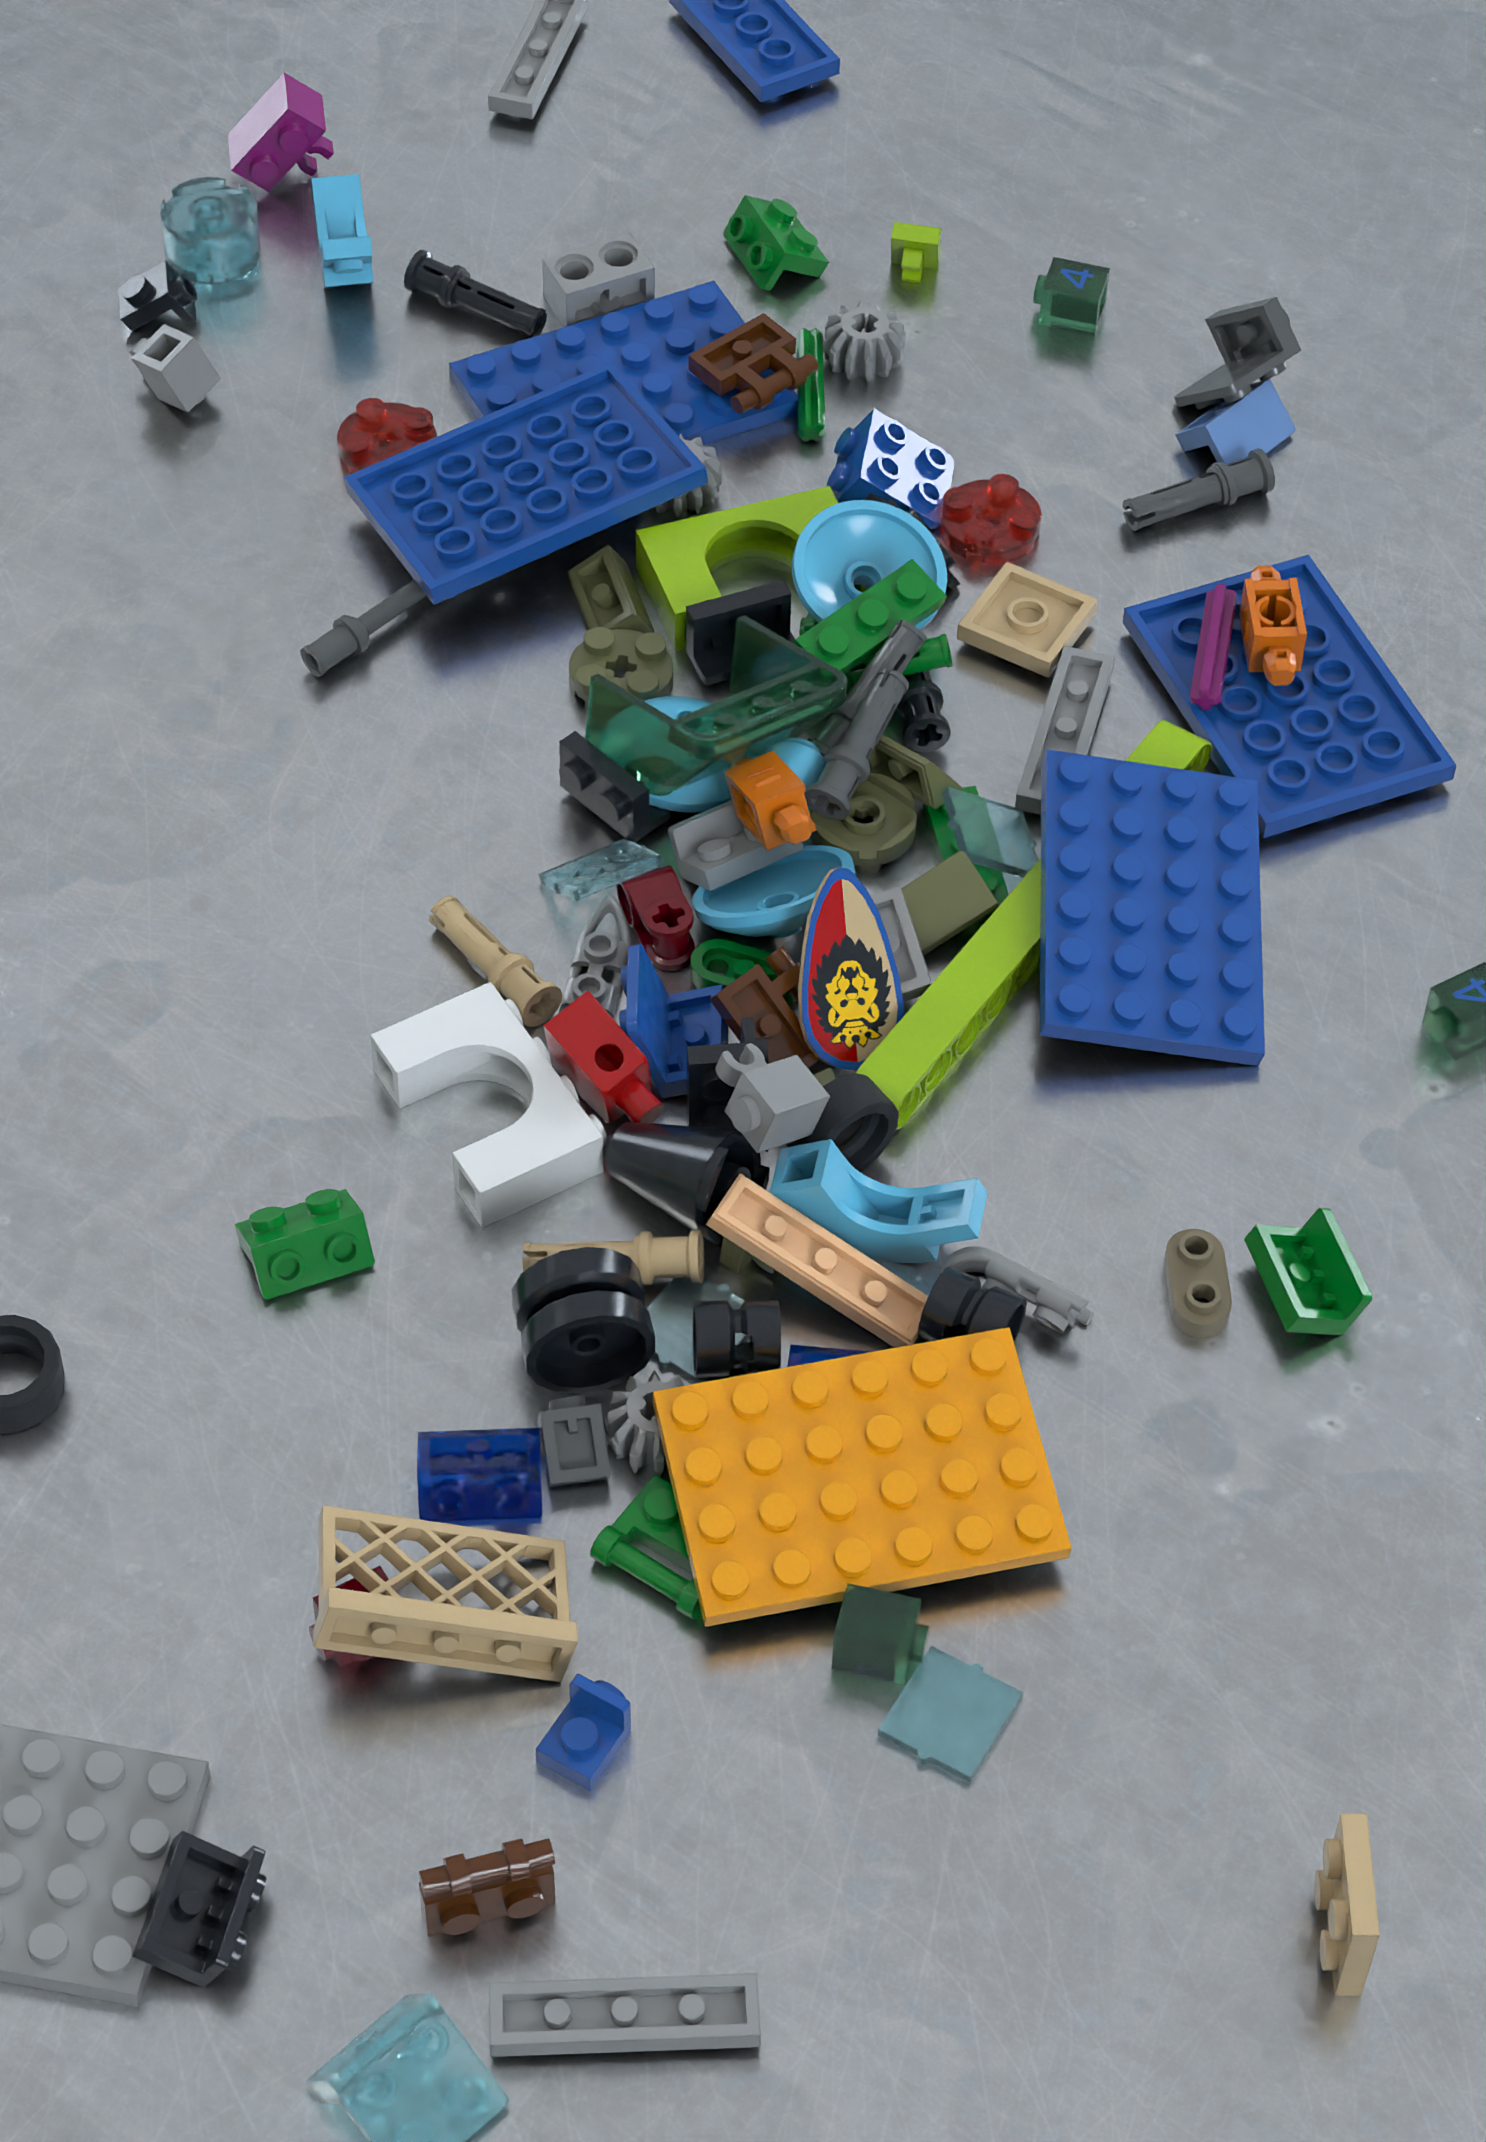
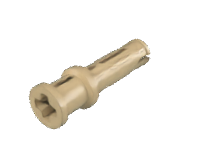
(508, 971)
(652, 1255)

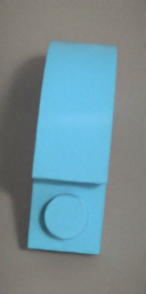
(341, 231)
(874, 1216)

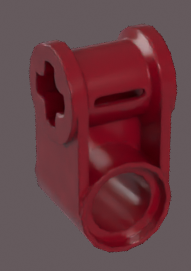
(659, 917)

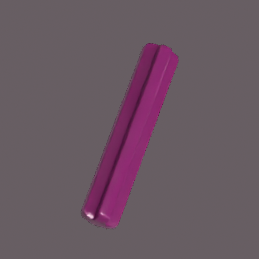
(1213, 647)

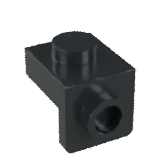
(154, 293)

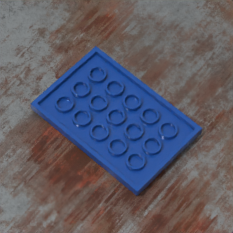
(647, 345)
(524, 481)
(1314, 746)
(1150, 908)

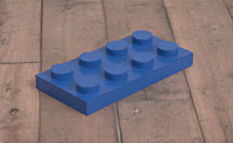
(761, 43)

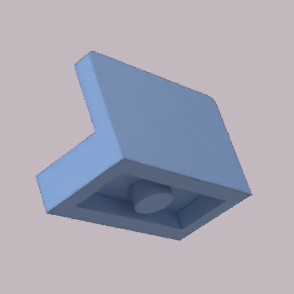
(1240, 426)

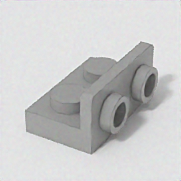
(720, 849)

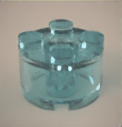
(211, 232)

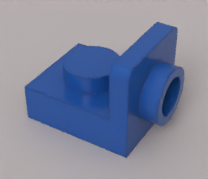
(586, 1732)

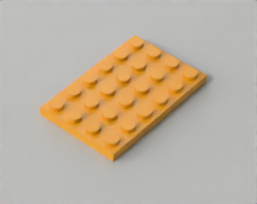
(859, 1475)

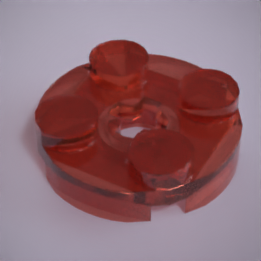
(380, 422)
(991, 498)

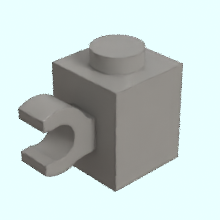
(175, 367)
(771, 1100)

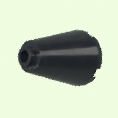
(682, 1168)

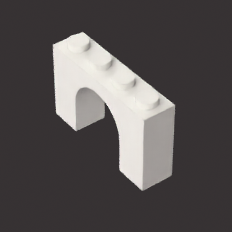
(486, 1041)

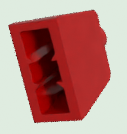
(601, 1062)

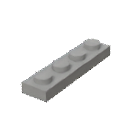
(536, 57)
(1067, 716)
(624, 2014)

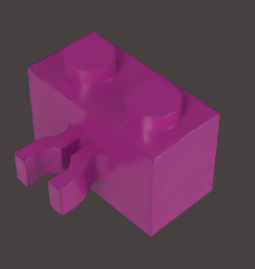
(279, 134)

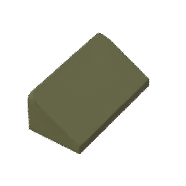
(609, 593)
(912, 770)
(947, 900)

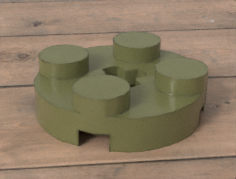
(622, 649)
(874, 842)

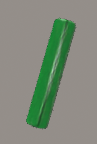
(811, 394)

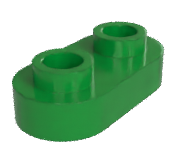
(729, 959)

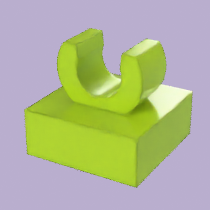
(915, 248)

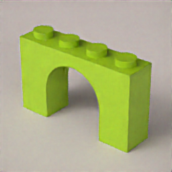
(682, 554)

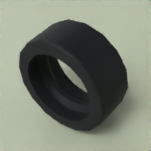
(856, 1119)
(42, 1396)

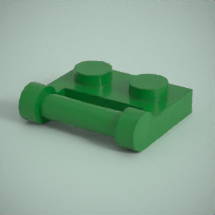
(655, 1523)

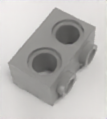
(597, 279)

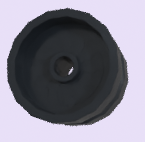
(583, 1320)

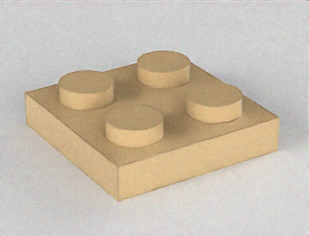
(1027, 619)
(1349, 1896)

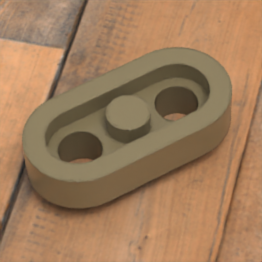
(1197, 1278)

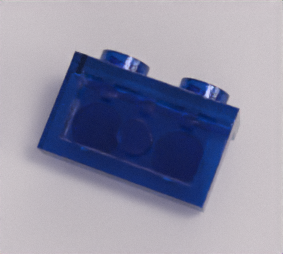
(479, 1474)

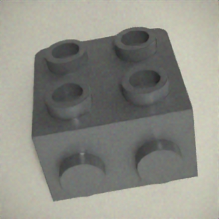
(1254, 345)

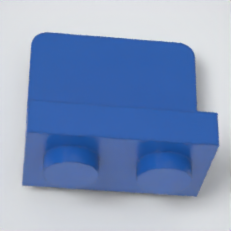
(892, 464)
(667, 1023)

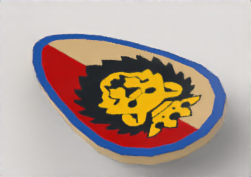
(846, 974)

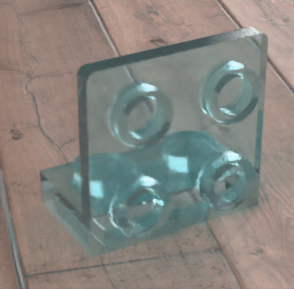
(411, 2078)

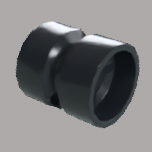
(962, 1308)
(715, 1337)

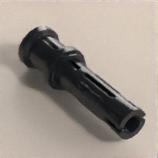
(455, 288)
(922, 711)

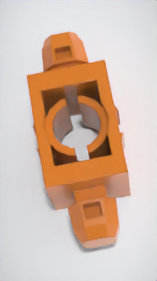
(1272, 625)
(770, 800)

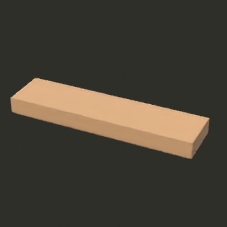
(819, 1262)

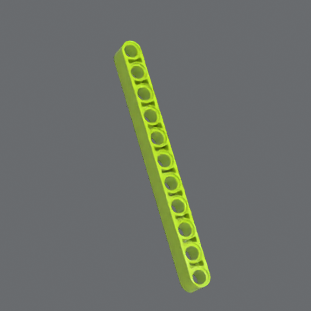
(990, 966)

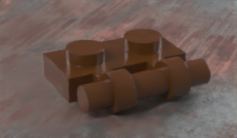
(744, 354)
(762, 999)
(487, 1887)

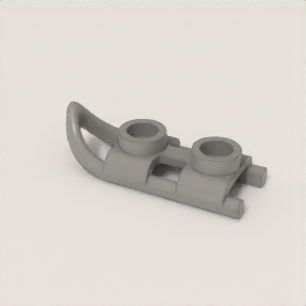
(599, 952)
(1054, 1304)

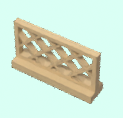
(443, 1628)

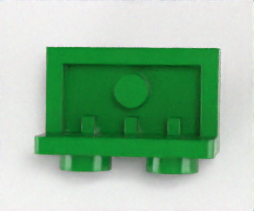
(772, 240)
(306, 1242)
(1310, 1274)

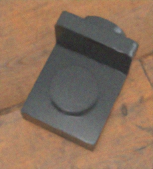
(573, 1442)

